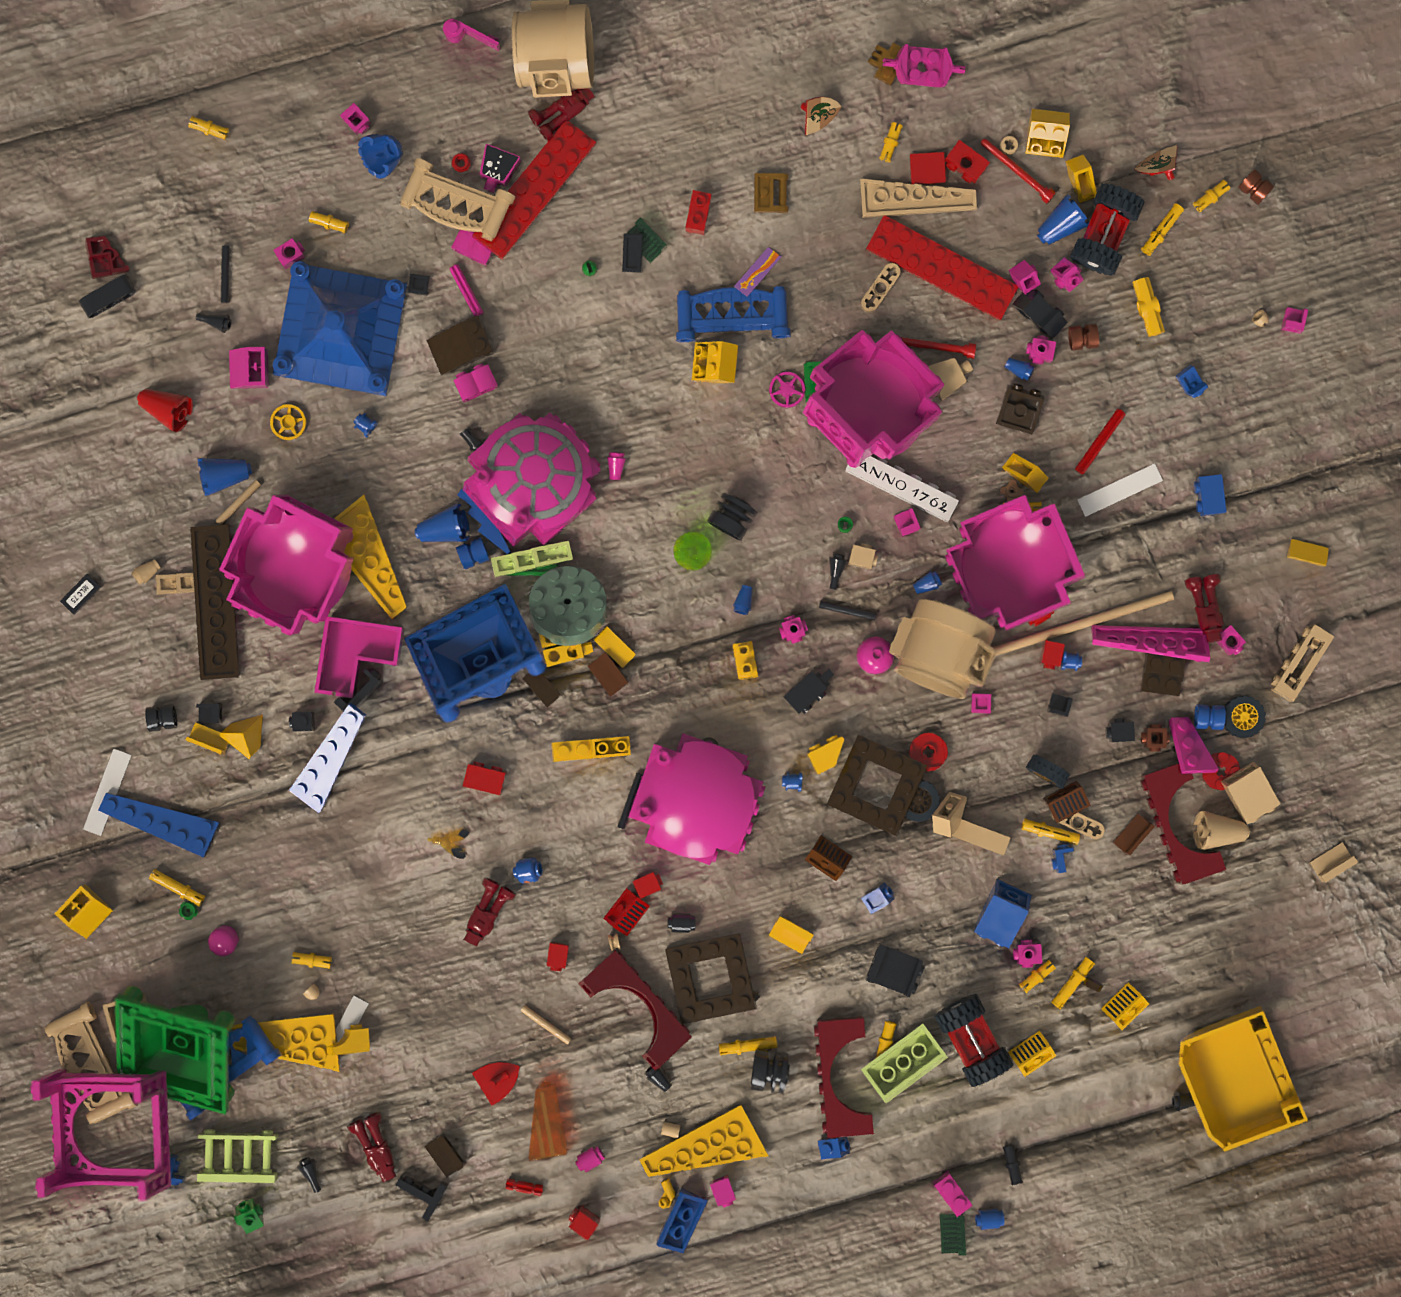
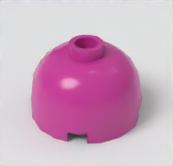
(874, 655)

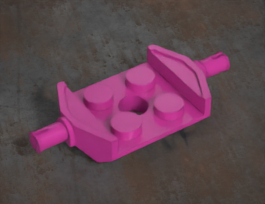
(937, 63)

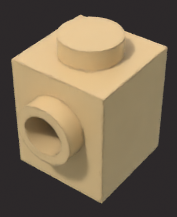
(863, 556)

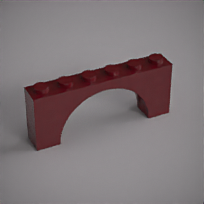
(1188, 864)
(667, 1031)
(832, 1037)

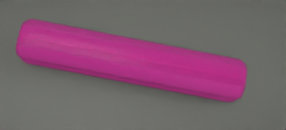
(466, 290)

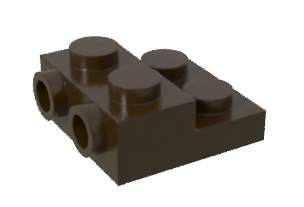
(1020, 408)
(1162, 674)

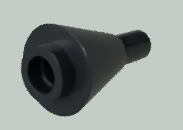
(220, 322)
(837, 565)
(1182, 1101)
(308, 1170)

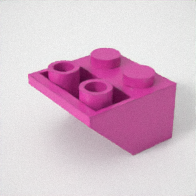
(249, 368)

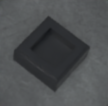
(418, 284)

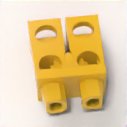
(563, 653)
(745, 660)

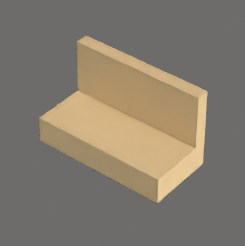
(1333, 862)

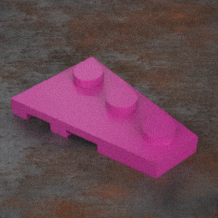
(1190, 749)

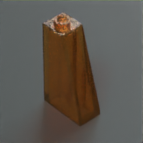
(547, 1124)

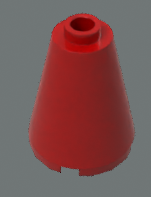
(166, 407)

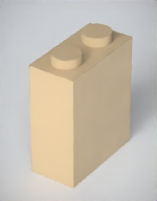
(1250, 793)

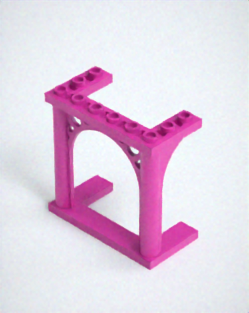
(144, 1086)

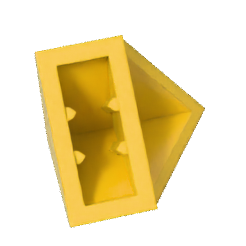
(245, 735)

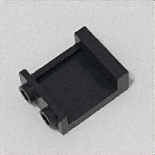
(361, 697)

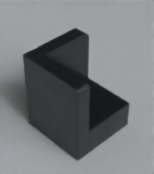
(1059, 705)
(210, 713)

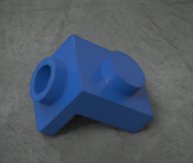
(1191, 382)
(1058, 861)
(833, 1147)

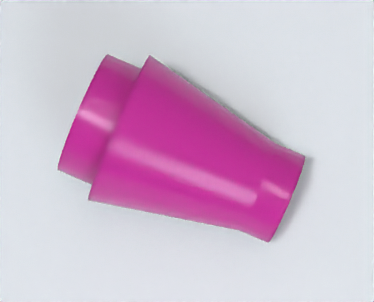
(616, 464)

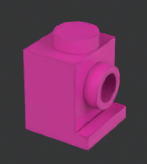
(353, 113)

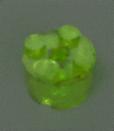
(688, 541)

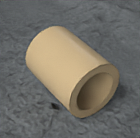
(670, 1129)

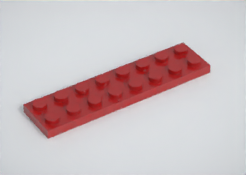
(539, 185)
(942, 267)

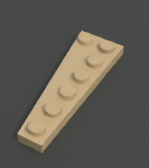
(896, 198)

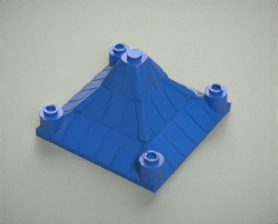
(339, 329)
(474, 651)

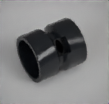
(159, 718)

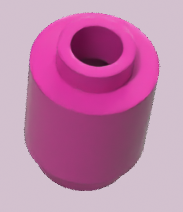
(589, 1159)

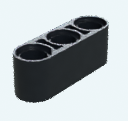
(107, 296)

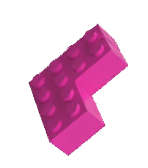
(346, 645)

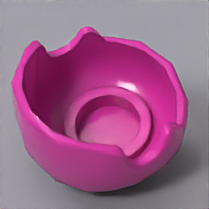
(223, 940)

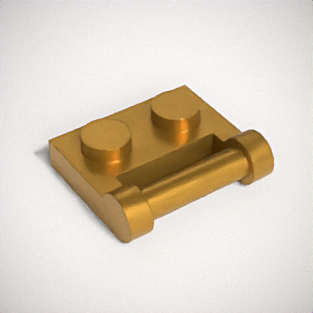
(764, 192)

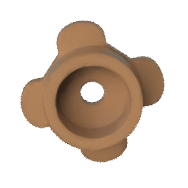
(1011, 486)

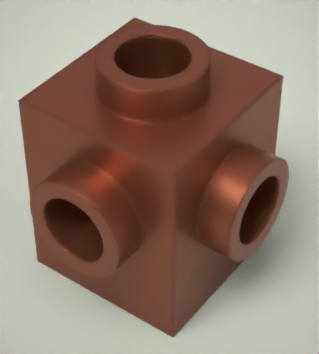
(1161, 734)

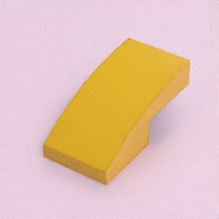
(614, 646)

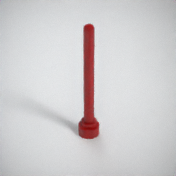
(1046, 193)
(968, 349)

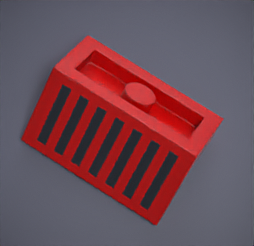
(626, 912)

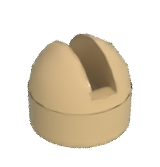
(1260, 318)
(312, 992)

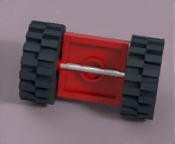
(1106, 229)
(974, 1040)

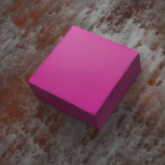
(981, 703)

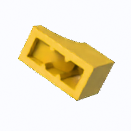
(353, 1041)

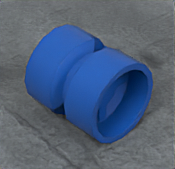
(472, 553)
(1210, 717)

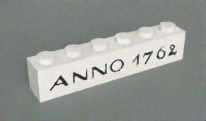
(906, 487)

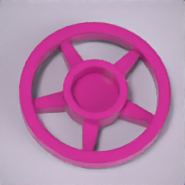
(787, 389)

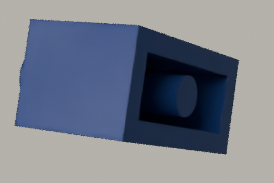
(1210, 495)

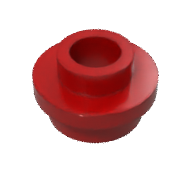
(461, 156)

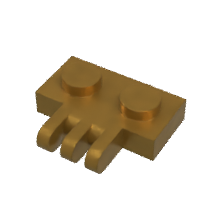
(884, 73)

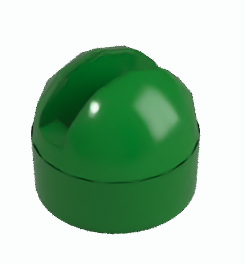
(585, 268)
(841, 524)

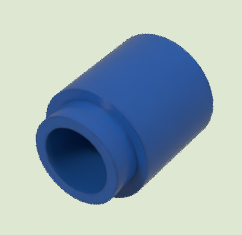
(989, 1219)

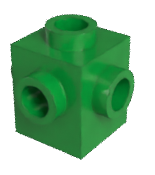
(249, 1215)

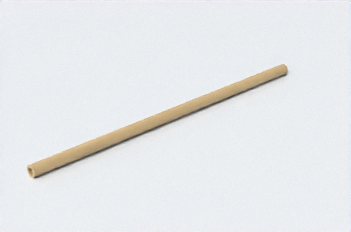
(1083, 623)

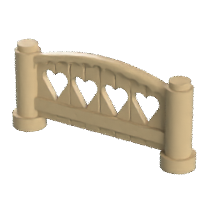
(493, 206)
(78, 1024)

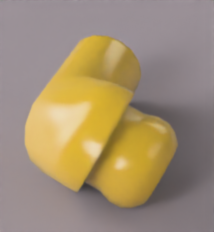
(668, 1195)

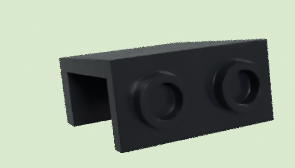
(895, 970)

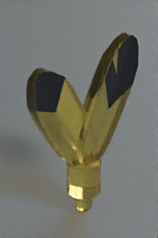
(448, 840)

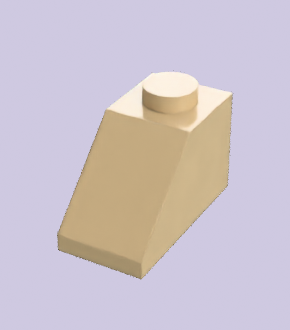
(949, 814)

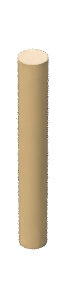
(238, 502)
(545, 1024)

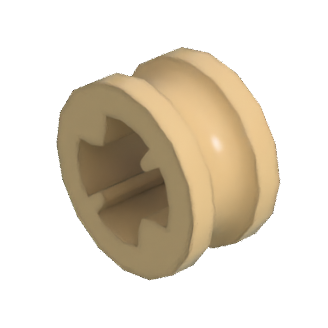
(1014, 145)
(614, 942)

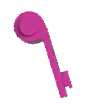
(455, 31)

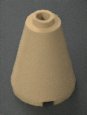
(1218, 830)

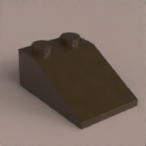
(460, 345)

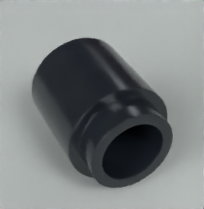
(681, 922)

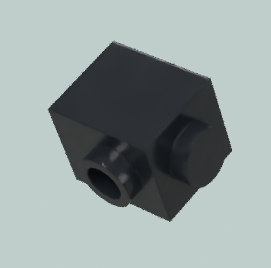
(302, 721)
(1120, 731)

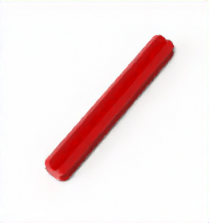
(1100, 441)

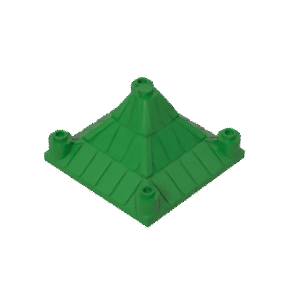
(176, 1042)

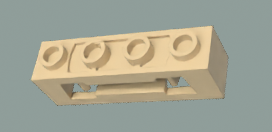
(1285, 689)

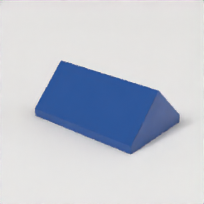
(681, 1221)

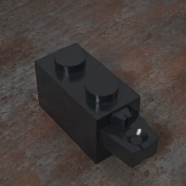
(808, 690)

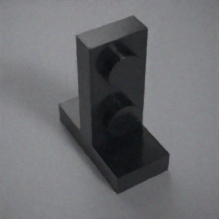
(423, 1193)

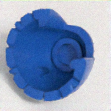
(380, 154)

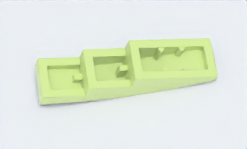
(531, 558)

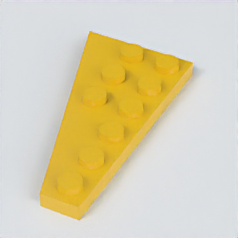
(370, 558)
(300, 1039)
(711, 1144)

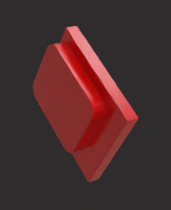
(927, 168)

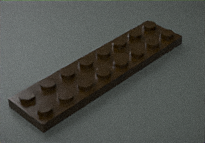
(213, 612)

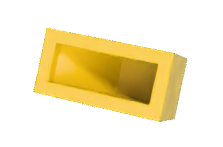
(1081, 178)
(1025, 472)

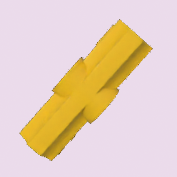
(1148, 306)

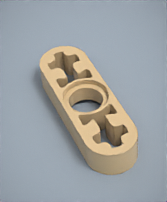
(868, 296)
(1093, 823)

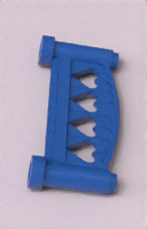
(691, 321)
(258, 1049)

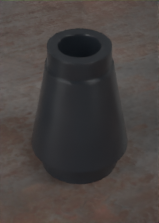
(658, 1078)

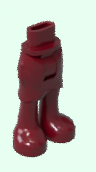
(567, 105)
(1209, 617)
(482, 920)
(379, 1155)

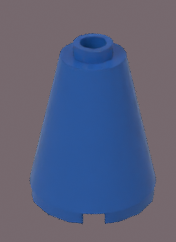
(1062, 222)
(222, 473)
(444, 526)

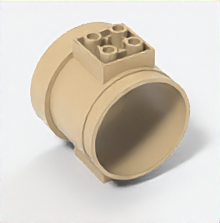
(553, 48)
(943, 648)

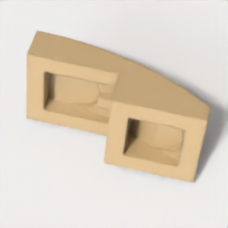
(174, 583)

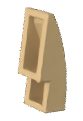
(982, 837)

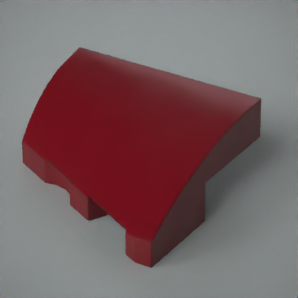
(103, 259)

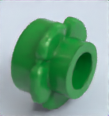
(188, 915)

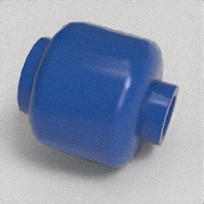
(528, 870)

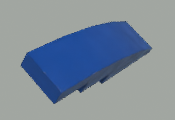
(487, 529)

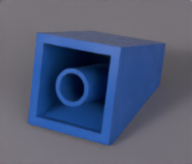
(1003, 914)

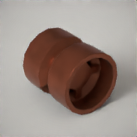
(1256, 186)
(1083, 337)

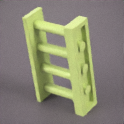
(228, 1173)

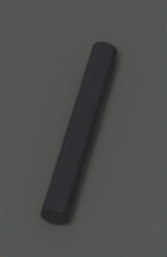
(225, 274)
(847, 610)
(630, 800)

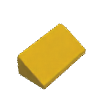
(1308, 552)

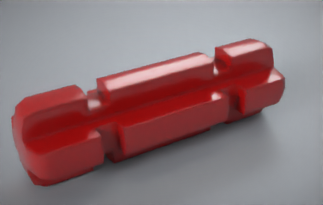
(524, 1187)

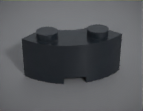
(1043, 315)

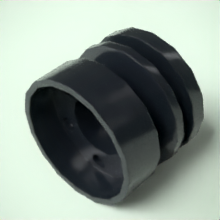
(732, 516)
(769, 1071)

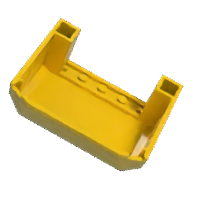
(1239, 1080)

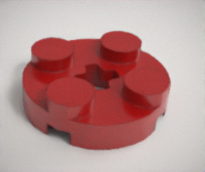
(934, 742)
(1222, 760)

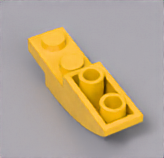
(591, 748)

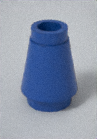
(1020, 368)
(927, 583)
(743, 600)

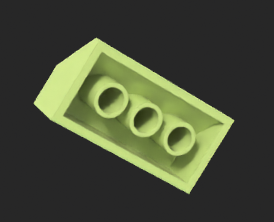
(904, 1063)

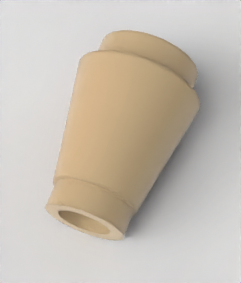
(145, 572)

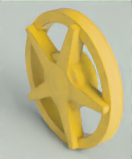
(288, 422)

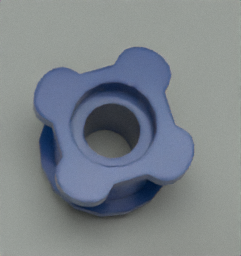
(365, 424)
(1071, 661)
(792, 781)

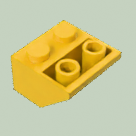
(1047, 133)
(714, 362)
(825, 756)
(84, 911)

